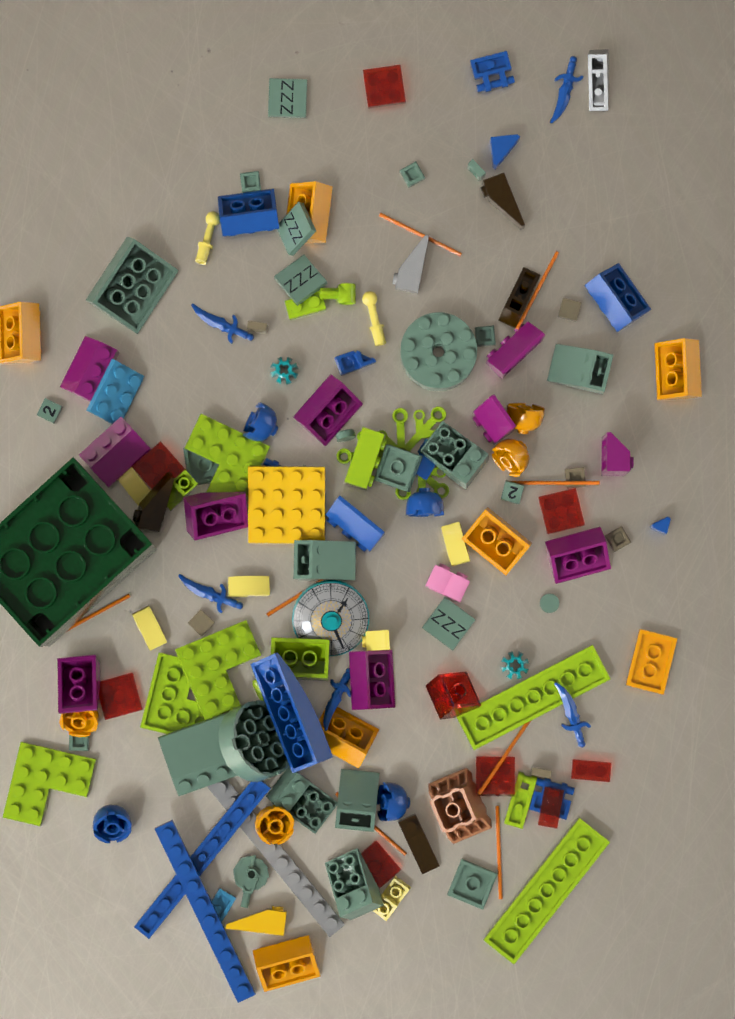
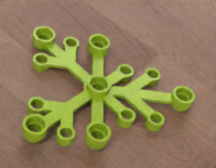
(422, 431)

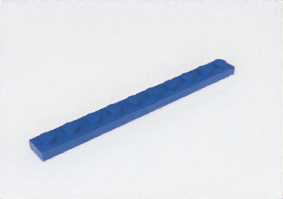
(203, 855)
(205, 911)

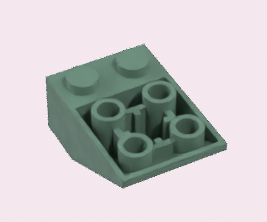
(580, 368)
(455, 455)
(324, 560)
(302, 799)
(357, 800)
(353, 885)

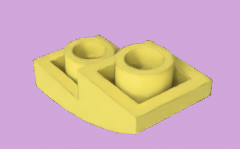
(134, 485)
(455, 546)
(248, 586)
(149, 628)
(392, 897)

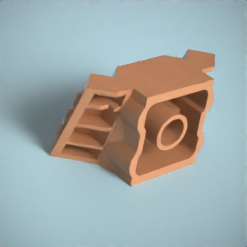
(457, 806)

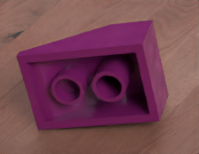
(493, 420)
(215, 513)
(78, 684)

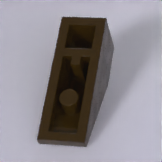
(502, 198)
(519, 297)
(153, 506)
(418, 843)

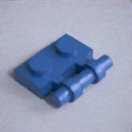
(490, 66)
(536, 799)

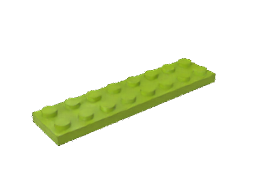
(532, 697)
(546, 891)

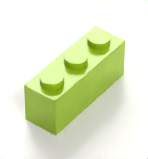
(365, 458)

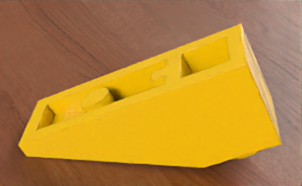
(265, 921)

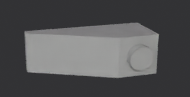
(598, 80)
(411, 270)

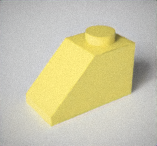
(376, 640)

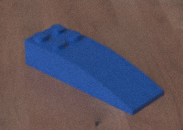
(291, 714)

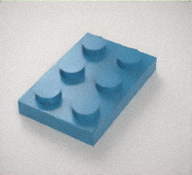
(115, 392)

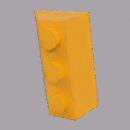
(317, 201)
(20, 333)
(678, 369)
(496, 541)
(349, 736)
(286, 963)

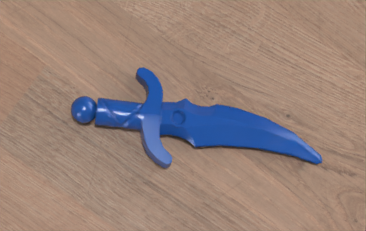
(565, 89)
(222, 324)
(211, 594)
(336, 697)
(572, 715)

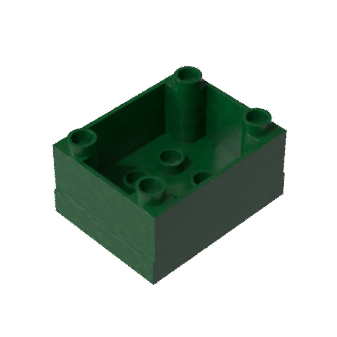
(65, 553)

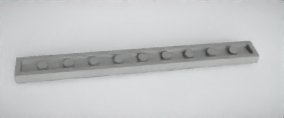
(283, 865)

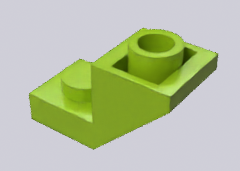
(181, 488)

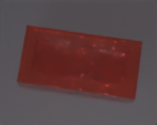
(591, 770)
(550, 807)

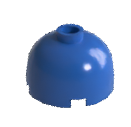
(261, 423)
(424, 504)
(392, 801)
(111, 824)

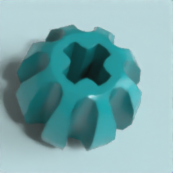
(283, 376)
(510, 669)

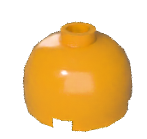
(525, 417)
(512, 456)
(80, 723)
(274, 825)

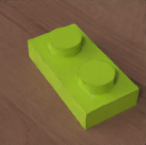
(309, 306)

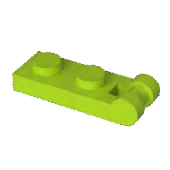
(520, 802)

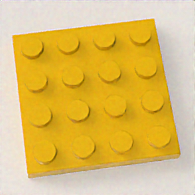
(286, 503)

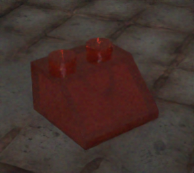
(452, 694)

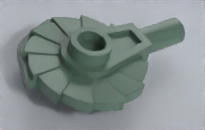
(250, 875)

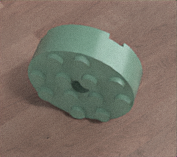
(452, 337)
(251, 743)

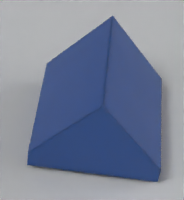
(661, 526)

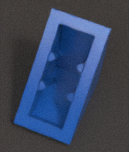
(501, 147)

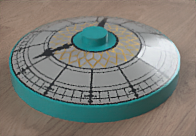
(332, 613)

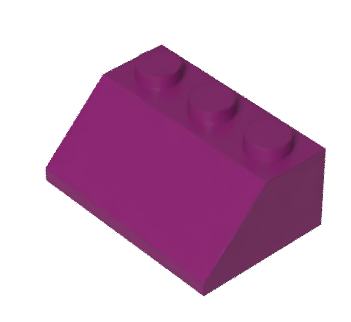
(514, 349)
(88, 368)
(328, 410)
(114, 452)
(615, 457)
(578, 555)
(372, 679)

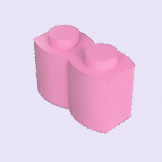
(447, 583)

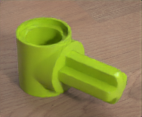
(344, 293)

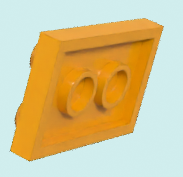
(651, 661)

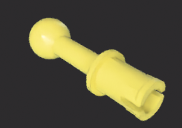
(212, 220)
(370, 299)

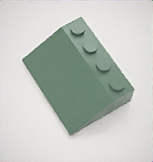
(132, 284)
(195, 756)

